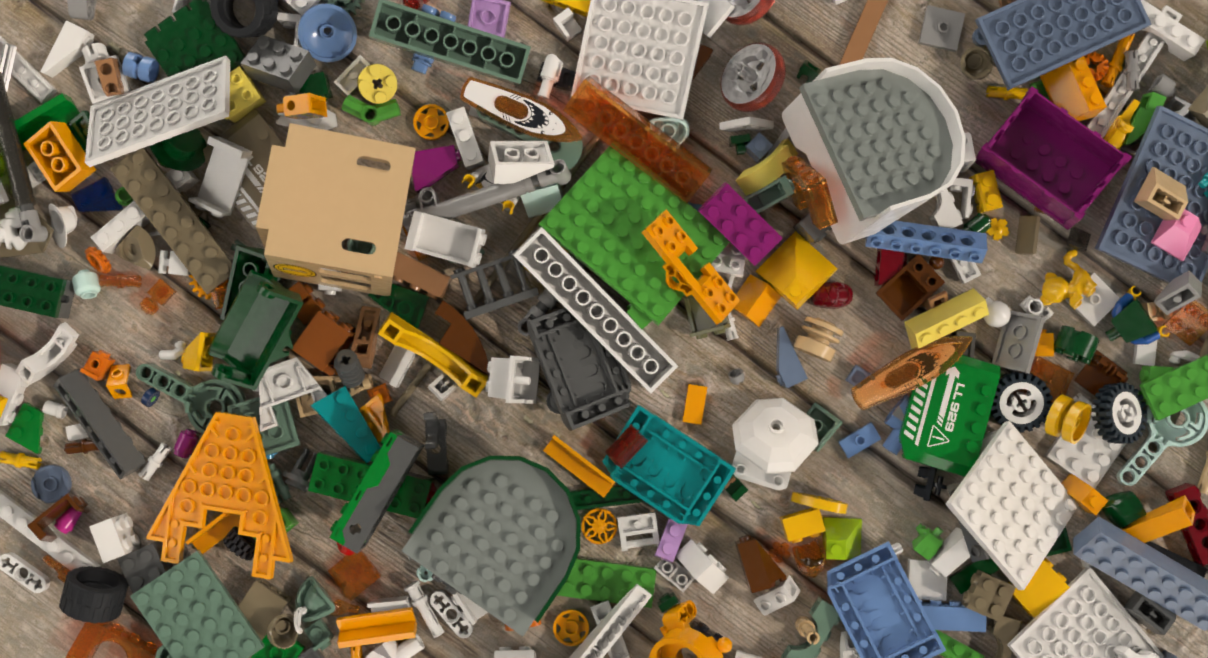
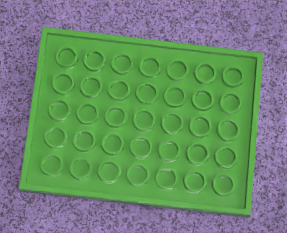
(603, 226)

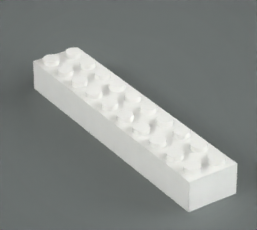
(595, 309)

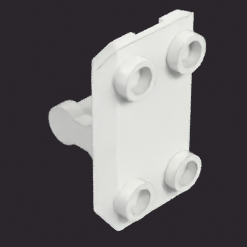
(748, 471)

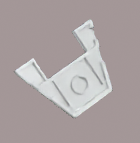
(283, 383)

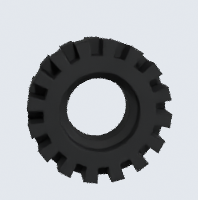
(239, 544)

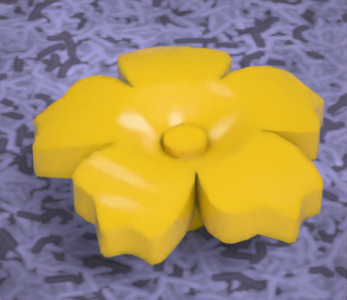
(998, 229)

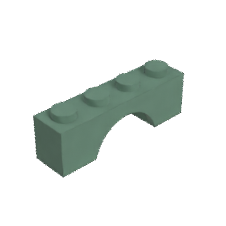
(824, 619)

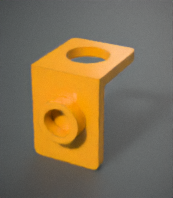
(118, 380)

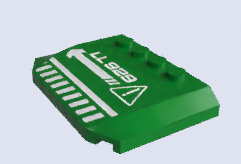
(950, 416)

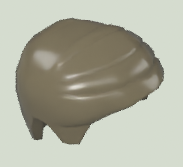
(976, 63)
(282, 631)

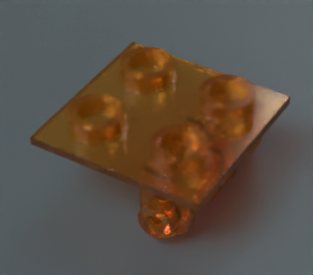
(1189, 322)

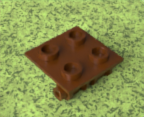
(1100, 373)

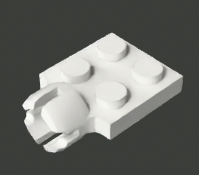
(91, 76)

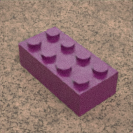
(740, 223)

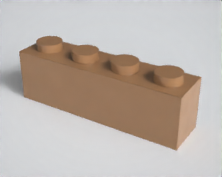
(420, 276)

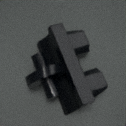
(926, 491)

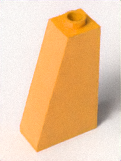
(1162, 520)

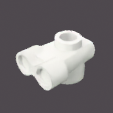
(1038, 308)

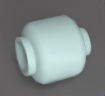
(86, 284)

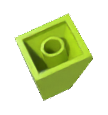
(842, 537)

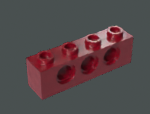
(1194, 535)

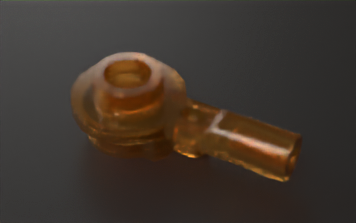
(60, 569)

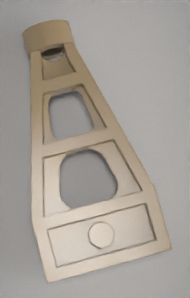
(306, 400)

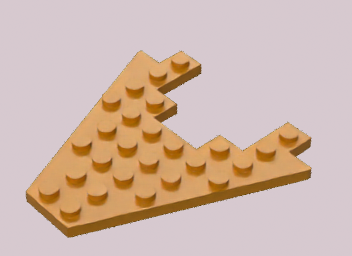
(227, 476)

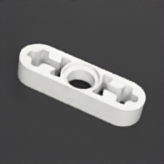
(32, 571)
(437, 606)

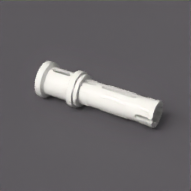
(420, 601)

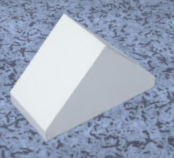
(442, 386)

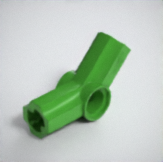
(382, 111)

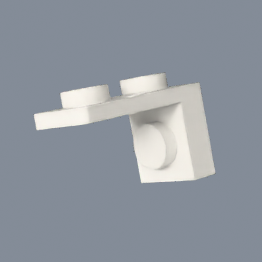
(291, 21)
(968, 191)
(778, 597)

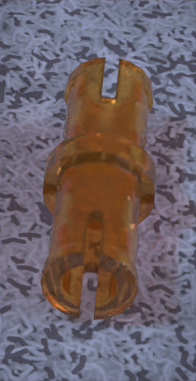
(120, 280)

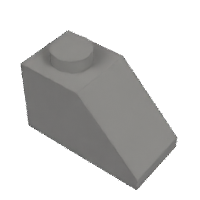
(1179, 293)

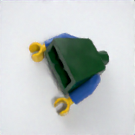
(1133, 322)

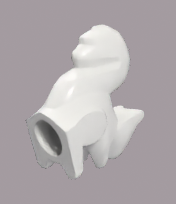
(9, 232)

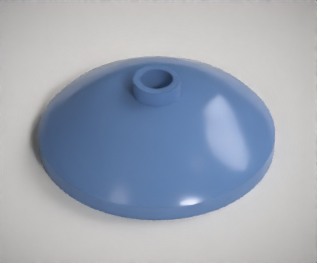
(332, 45)

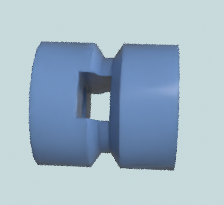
(140, 67)

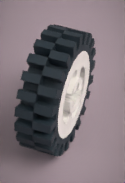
(1036, 391)
(1119, 413)

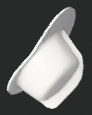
(62, 222)

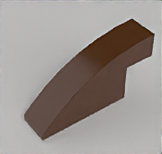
(461, 337)

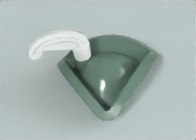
(311, 603)

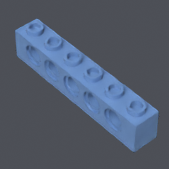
(930, 241)

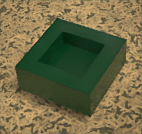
(667, 601)

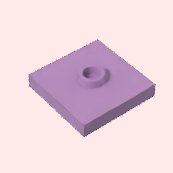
(490, 16)

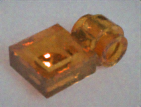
(160, 293)

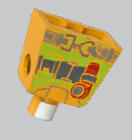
(303, 106)

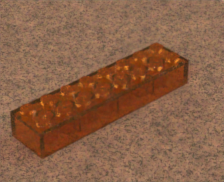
(637, 139)

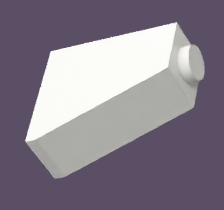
(951, 555)

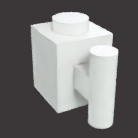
(175, 265)

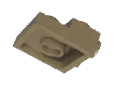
(988, 595)

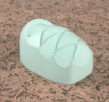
(673, 127)

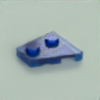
(96, 197)

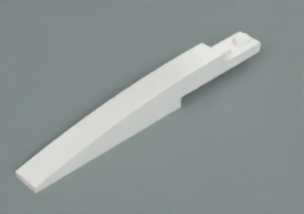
(613, 624)

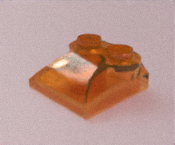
(354, 574)

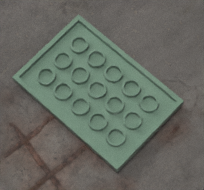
(196, 613)

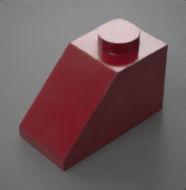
(888, 264)

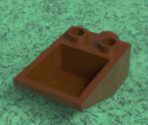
(911, 287)

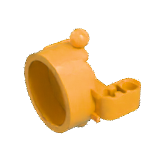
(679, 635)

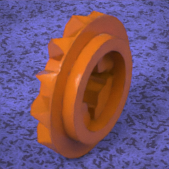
(1101, 69)
(98, 260)

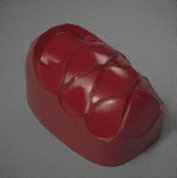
(832, 296)

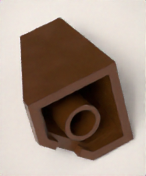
(757, 565)

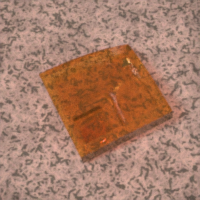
(1054, 377)

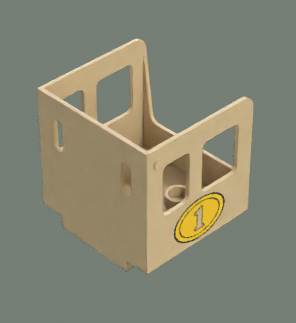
(321, 197)

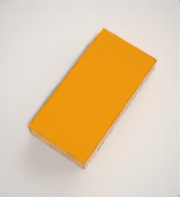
(694, 404)

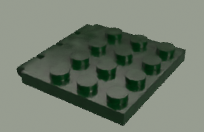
(191, 40)

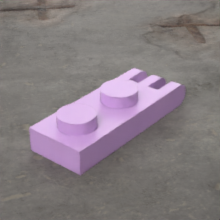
(670, 540)

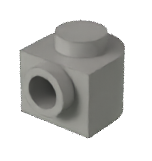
(1163, 85)

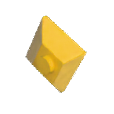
(196, 354)

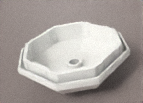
(770, 448)

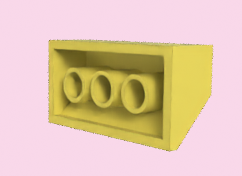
(946, 318)

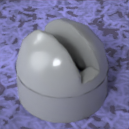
(736, 376)

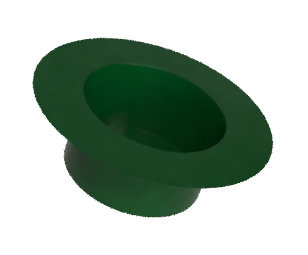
(181, 151)

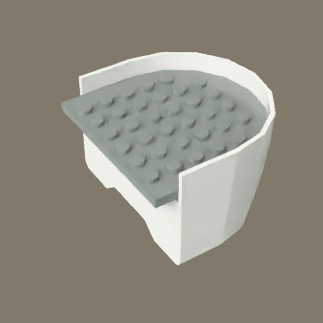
(878, 139)

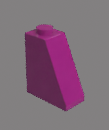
(434, 165)

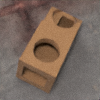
(110, 76)

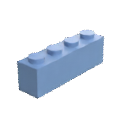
(953, 616)

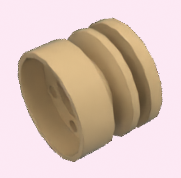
(818, 339)

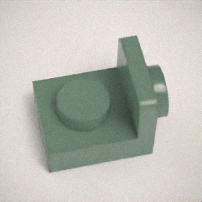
(319, 634)

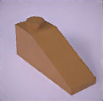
(366, 335)

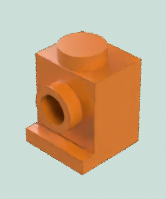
(104, 365)

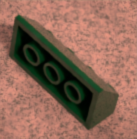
(244, 260)

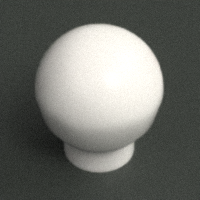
(998, 313)

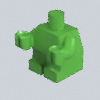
(928, 541)

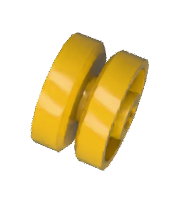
(1068, 419)

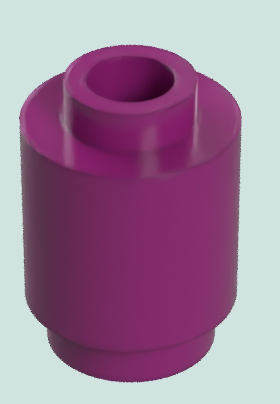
(186, 443)

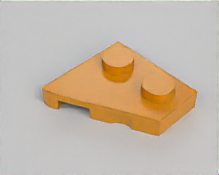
(376, 417)

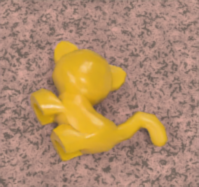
(1057, 289)

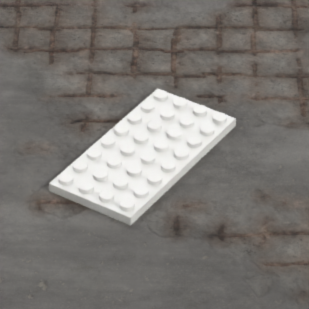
(158, 111)

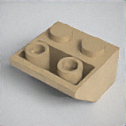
(1162, 195)

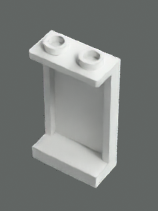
(445, 239)

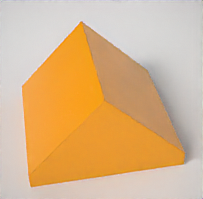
(756, 300)

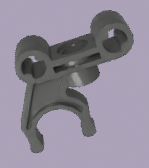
(436, 434)

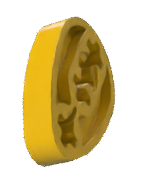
(819, 502)

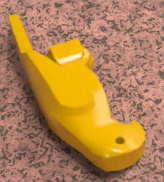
(1121, 126)

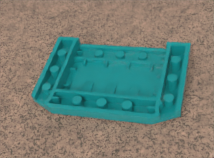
(671, 470)

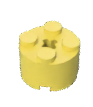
(376, 72)

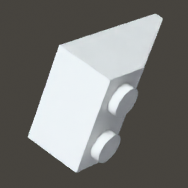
(518, 160)

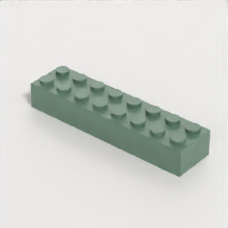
(449, 42)

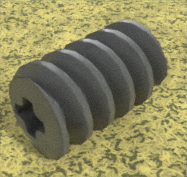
(349, 368)

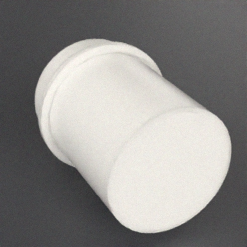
(55, 409)

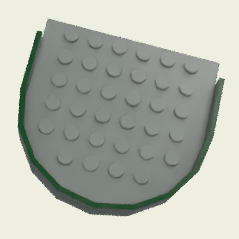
(500, 537)

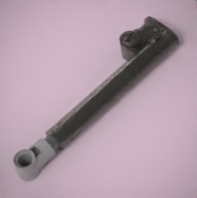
(18, 173)

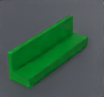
(57, 110)

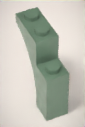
(771, 194)

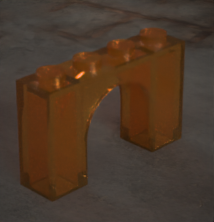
(810, 191)
(94, 634)

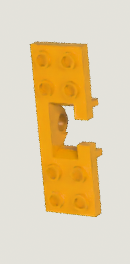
(709, 289)

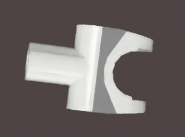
(392, 650)

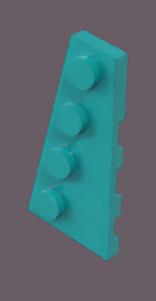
(346, 419)

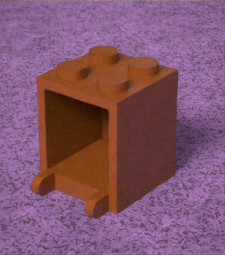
(324, 340)

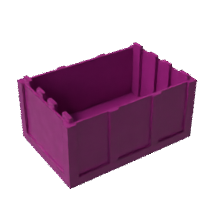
(1051, 159)

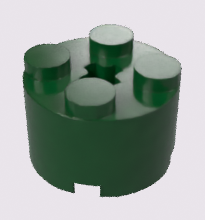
(1076, 344)

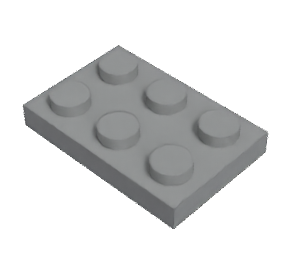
(1018, 342)

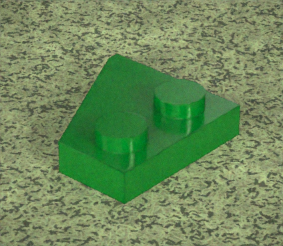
(27, 428)

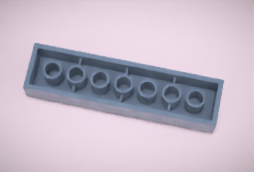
(1144, 570)

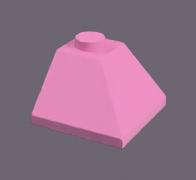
(1178, 235)

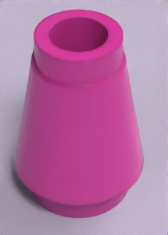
(67, 520)

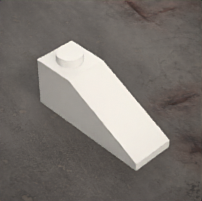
(67, 48)

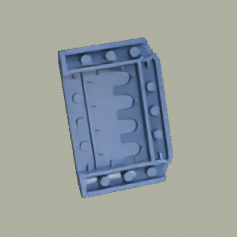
(881, 607)

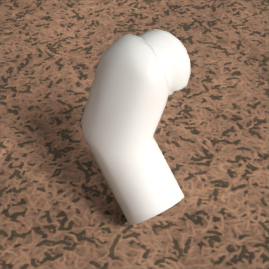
(175, 353)
(1176, 356)

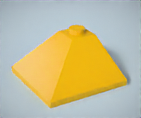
(796, 270)

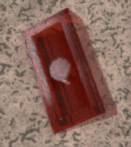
(626, 446)

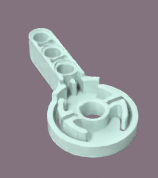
(1164, 435)

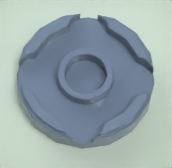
(51, 483)

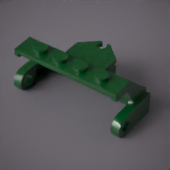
(254, 330)

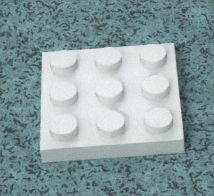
(1087, 458)

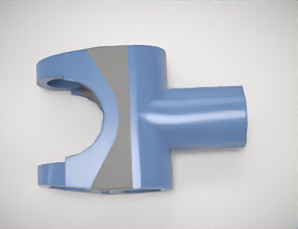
(894, 420)

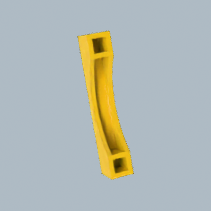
(408, 337)

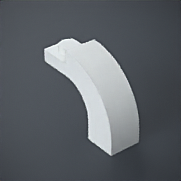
(50, 356)

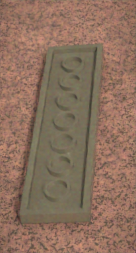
(174, 219)

